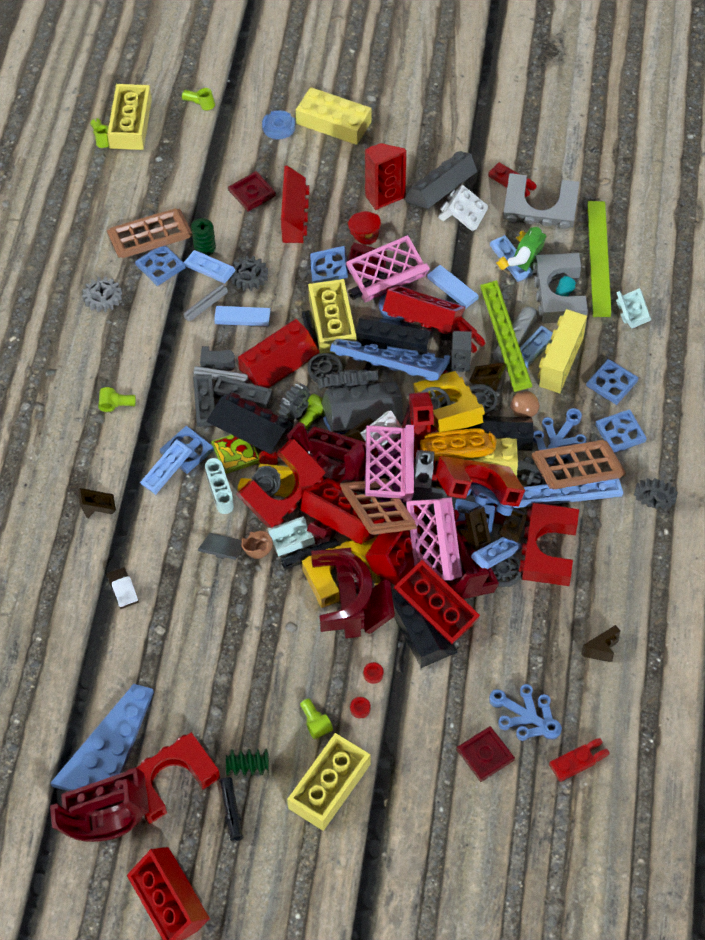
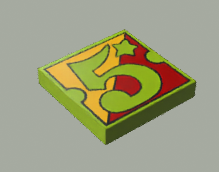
(234, 453)

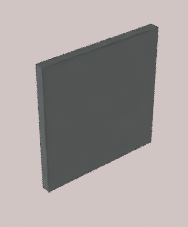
(221, 546)

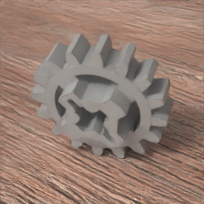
(110, 290)

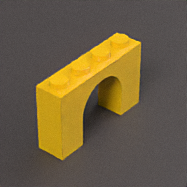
(457, 416)
(321, 579)

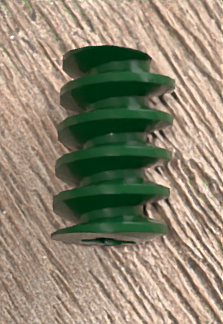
(203, 236)
(247, 762)

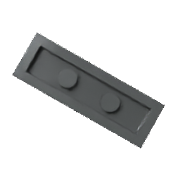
(247, 391)
(203, 399)

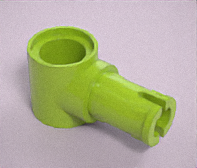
(202, 97)
(100, 132)
(110, 399)
(313, 410)
(316, 722)

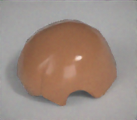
(524, 404)
(257, 544)

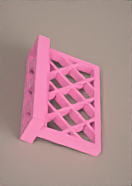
(405, 277)
(406, 462)
(446, 536)

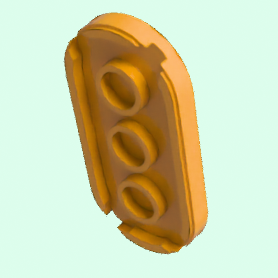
(460, 443)

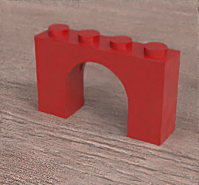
(422, 418)
(306, 474)
(458, 474)
(537, 565)
(185, 753)

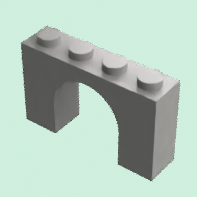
(518, 209)
(551, 268)

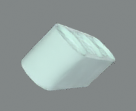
(219, 493)

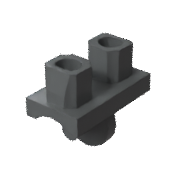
(529, 472)

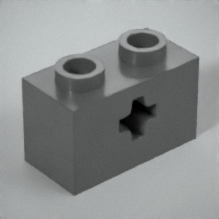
(461, 351)

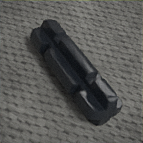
(309, 324)

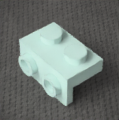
(634, 308)
(291, 536)

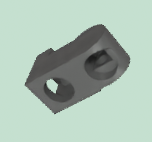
(217, 359)
(423, 469)

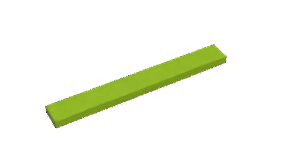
(599, 259)
(505, 336)

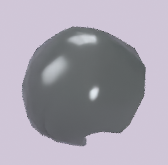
(267, 479)

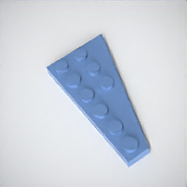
(394, 358)
(109, 745)

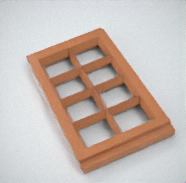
(180, 222)
(553, 483)
(407, 524)

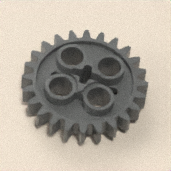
(348, 379)

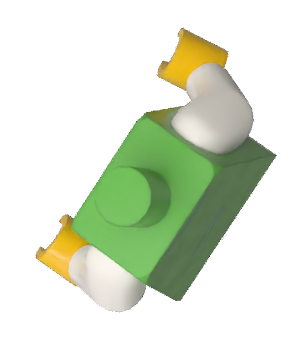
(529, 246)

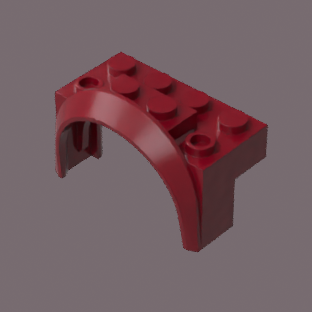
(324, 442)
(477, 580)
(352, 606)
(107, 824)

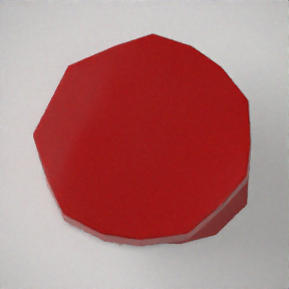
(365, 227)

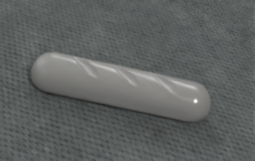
(521, 327)

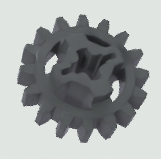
(249, 273)
(294, 402)
(655, 493)

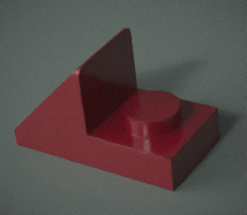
(321, 532)

